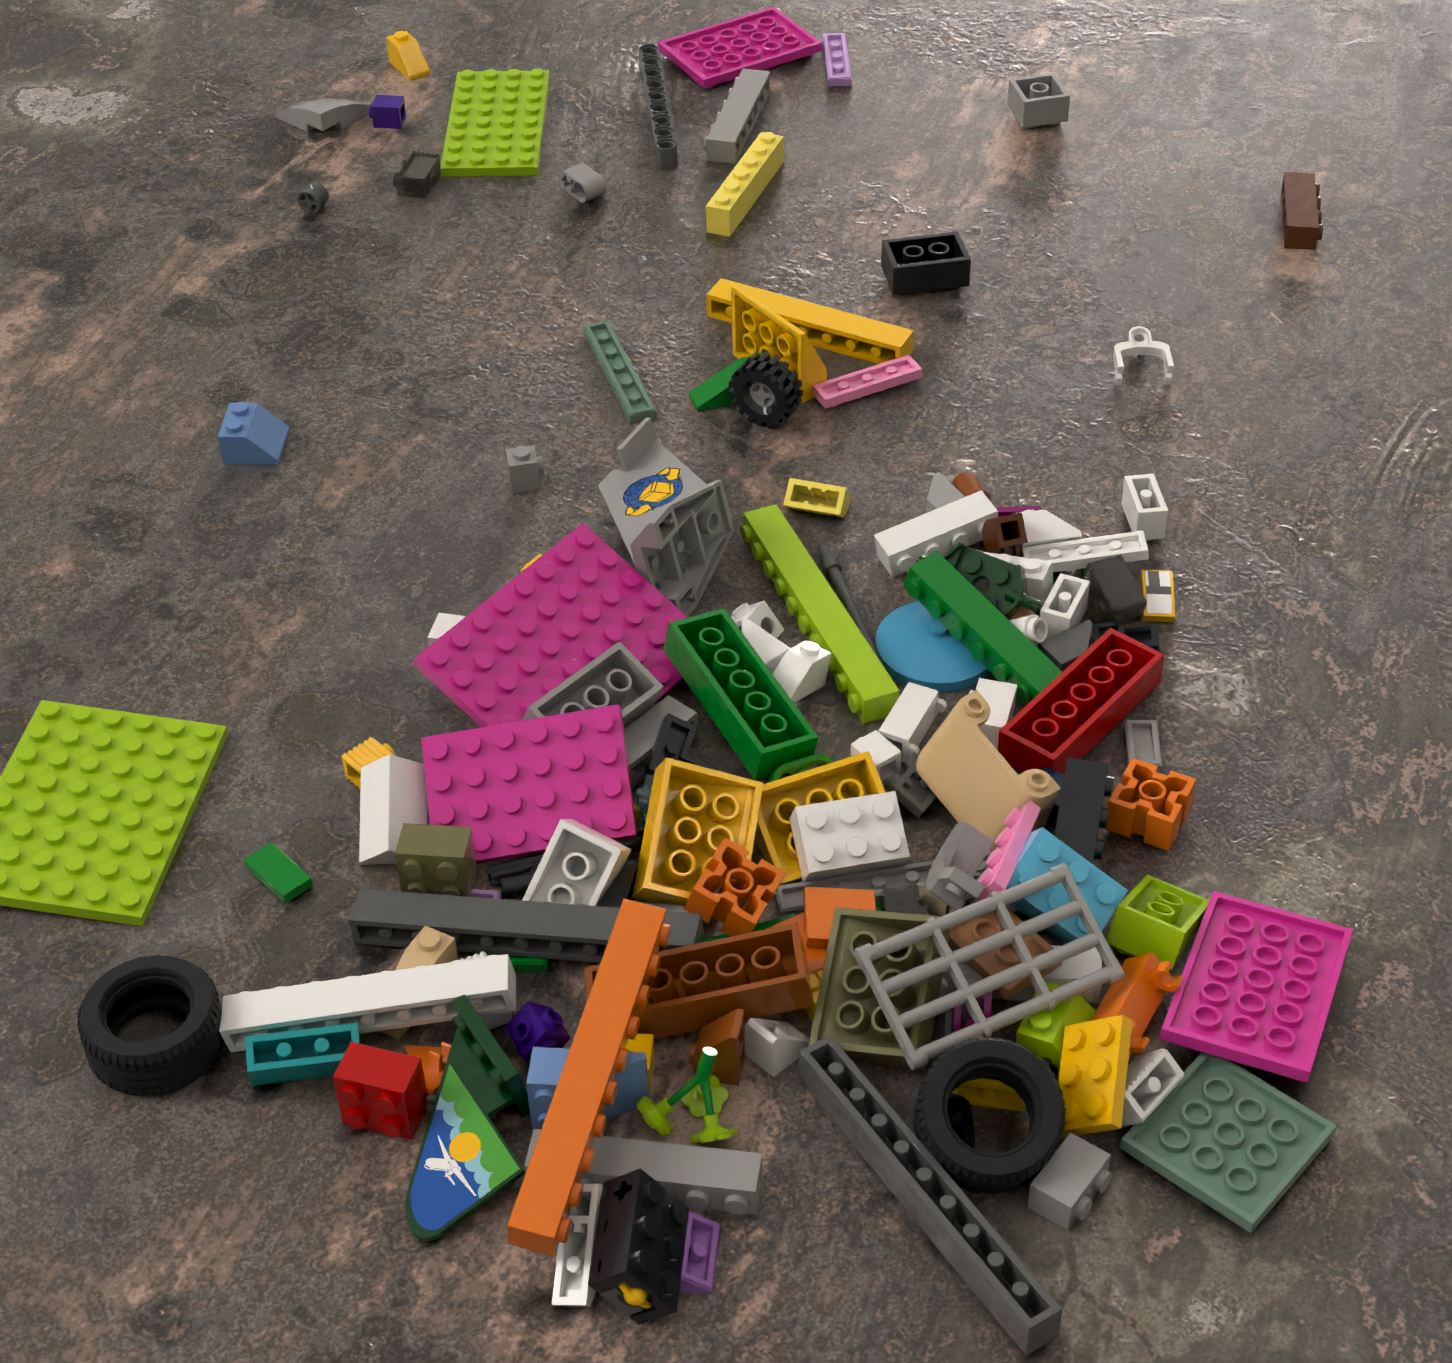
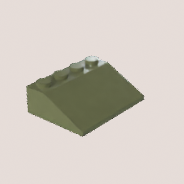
(846, 1001)

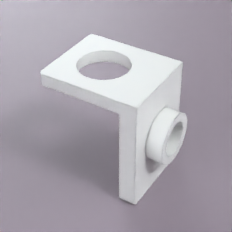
(756, 613)

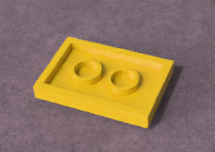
(1094, 1074)

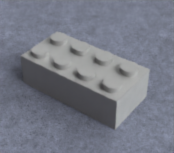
(605, 681)

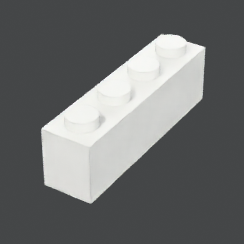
(934, 531)

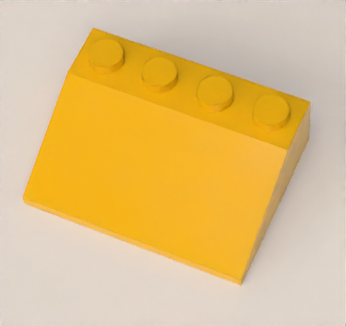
(763, 330)
(834, 781)
(687, 822)

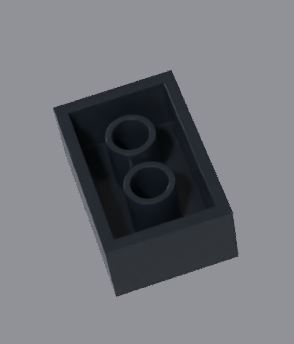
(925, 263)

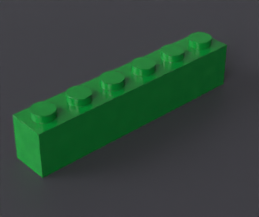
(980, 626)

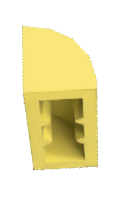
(817, 498)

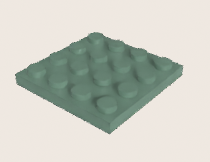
(1229, 1139)

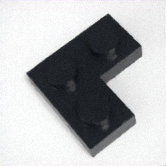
(675, 743)

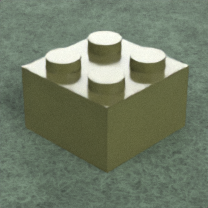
(436, 859)

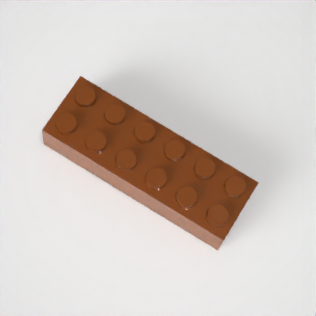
(706, 980)

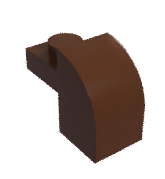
(1005, 535)

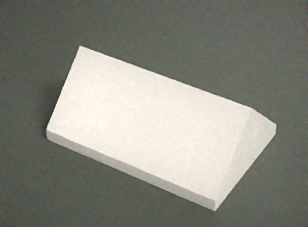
(390, 795)

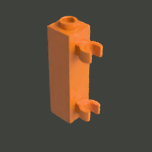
(1138, 995)

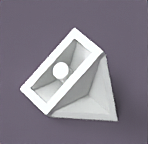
(773, 1044)

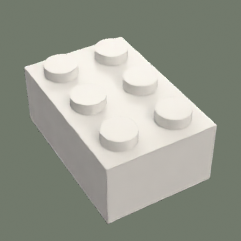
(849, 836)

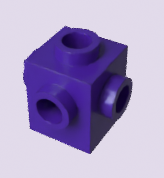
(536, 1027)

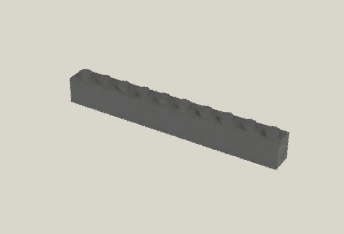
(501, 924)
(931, 1196)

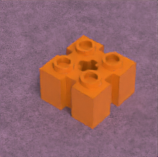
(1150, 804)
(734, 889)

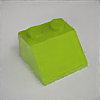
(1045, 1030)

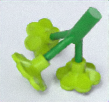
(701, 1095)

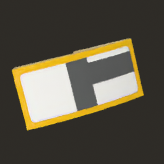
(1159, 593)

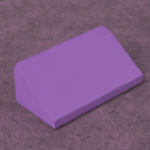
(699, 1255)

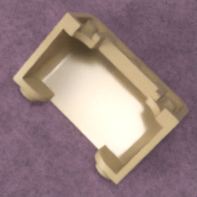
(975, 777)

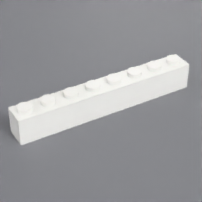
(372, 1000)

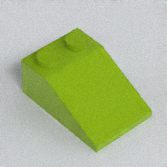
(1157, 920)

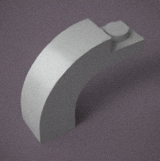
(956, 866)

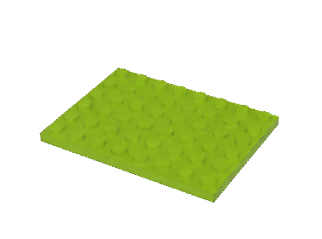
(99, 808)

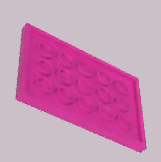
(746, 42)
(528, 775)
(1258, 986)

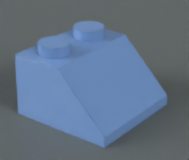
(251, 435)

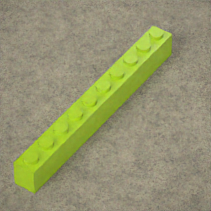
(820, 613)

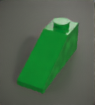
(715, 390)

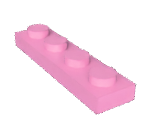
(866, 381)
(1010, 846)

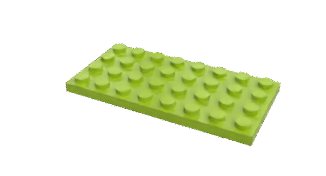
(496, 123)

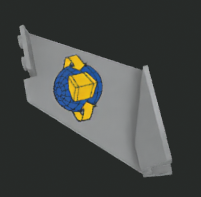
(667, 517)

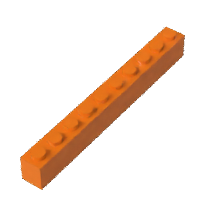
(588, 1080)

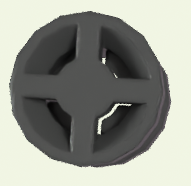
(313, 197)

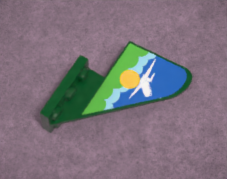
(462, 1152)

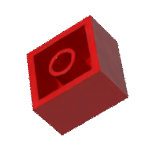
(381, 1090)

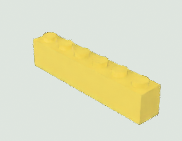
(745, 184)

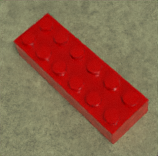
(1081, 704)

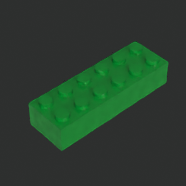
(738, 692)

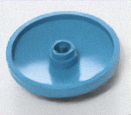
(924, 651)

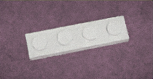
(1080, 552)

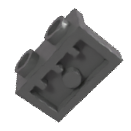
(910, 788)

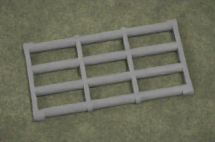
(966, 993)

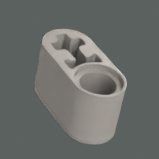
(582, 182)

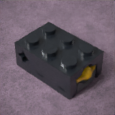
(639, 1247)

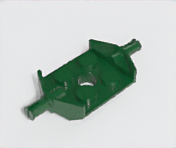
(1006, 580)

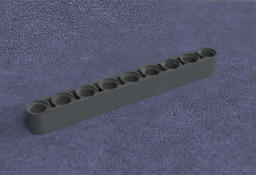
(658, 107)

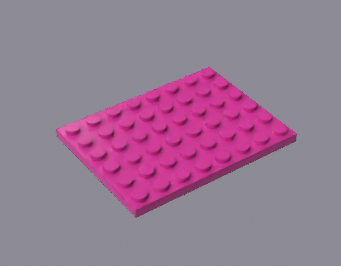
(548, 628)

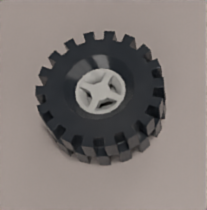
(765, 390)

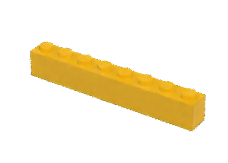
(823, 325)

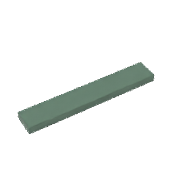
(619, 372)

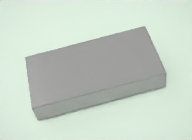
(1143, 742)

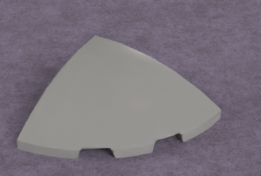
(324, 113)

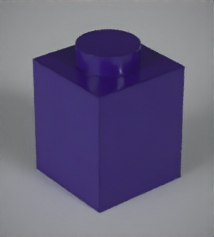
(388, 111)

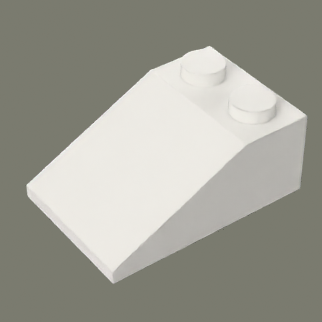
(576, 866)

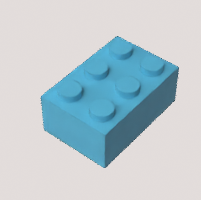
(1097, 888)

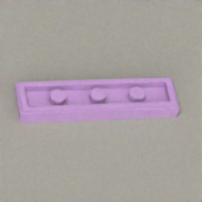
(837, 60)

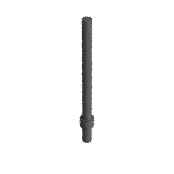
(833, 569)

